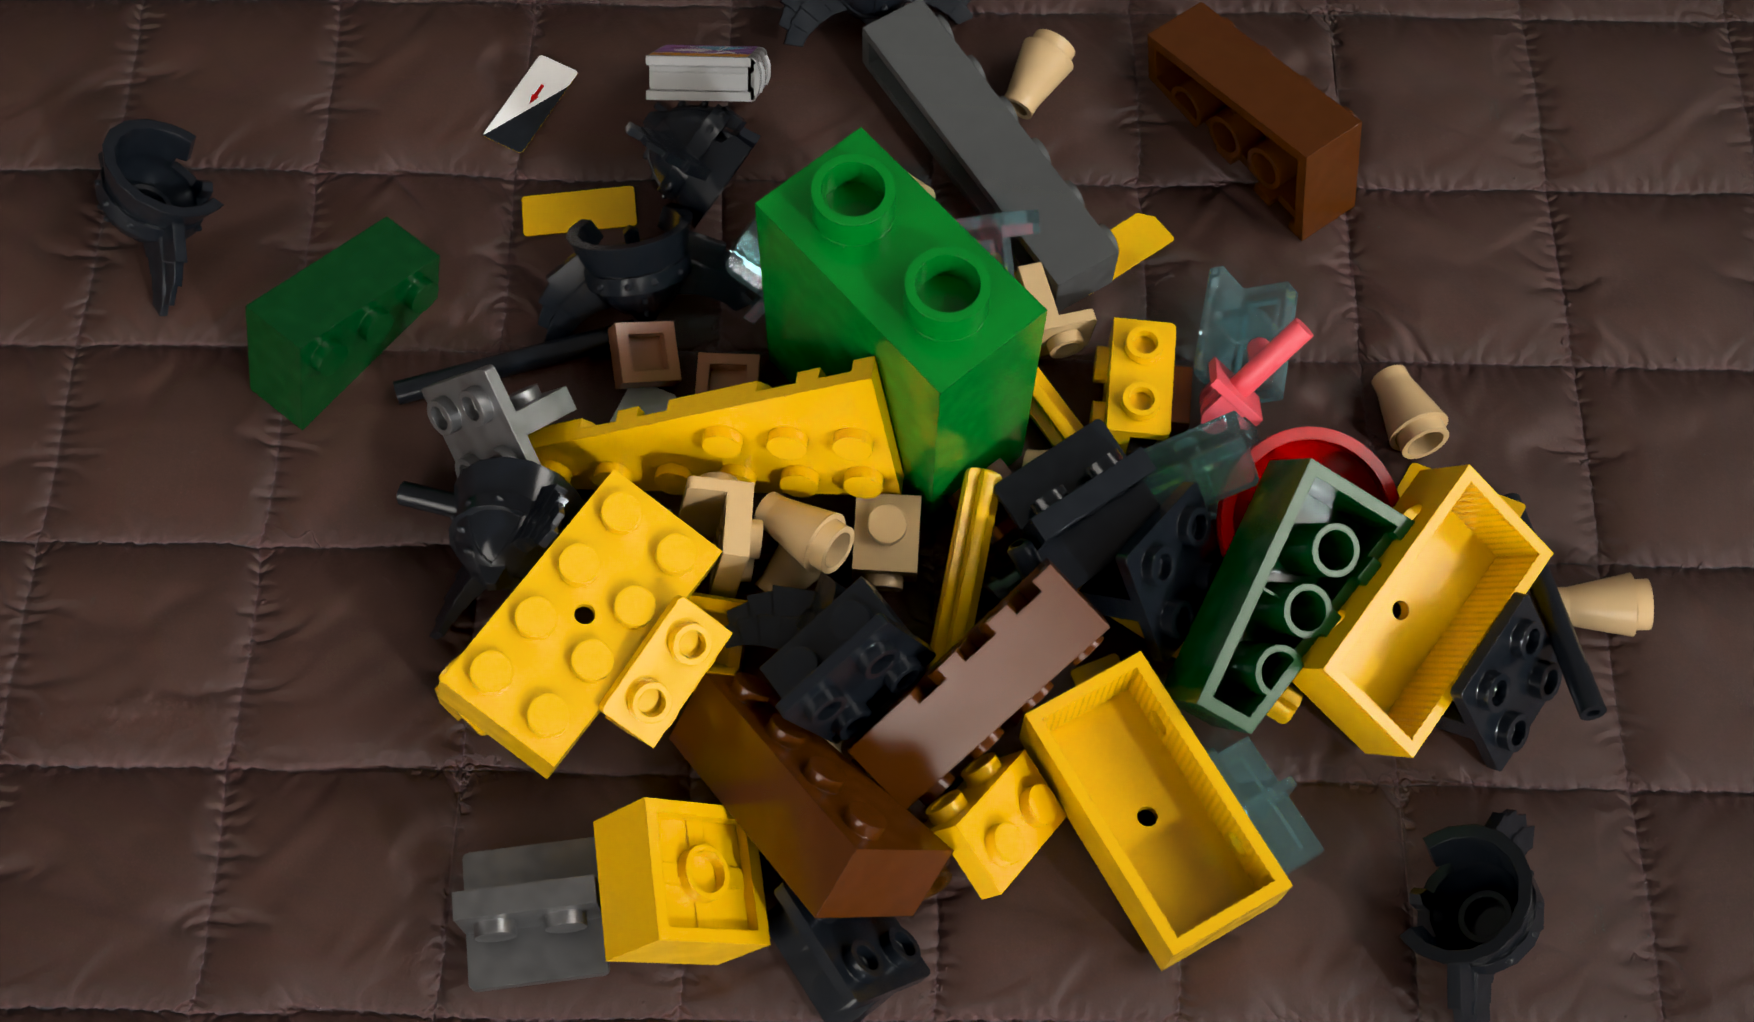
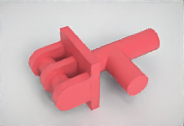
(1236, 392)

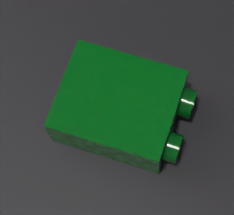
(879, 269)

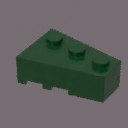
(337, 318)

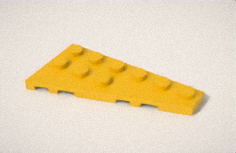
(785, 439)

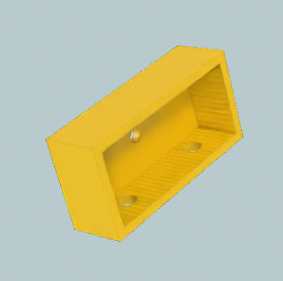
(1452, 577)
(539, 672)
(1126, 750)

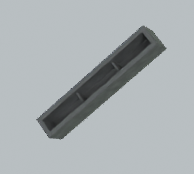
(986, 148)

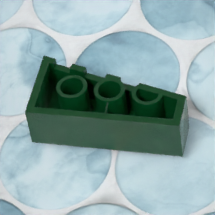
(1278, 590)

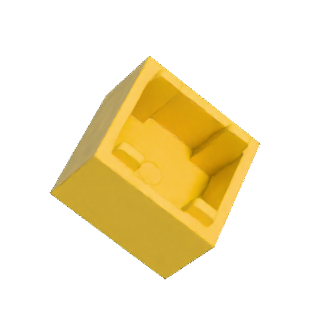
(678, 884)

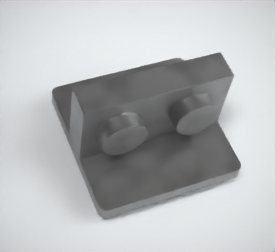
(487, 422)
(531, 915)

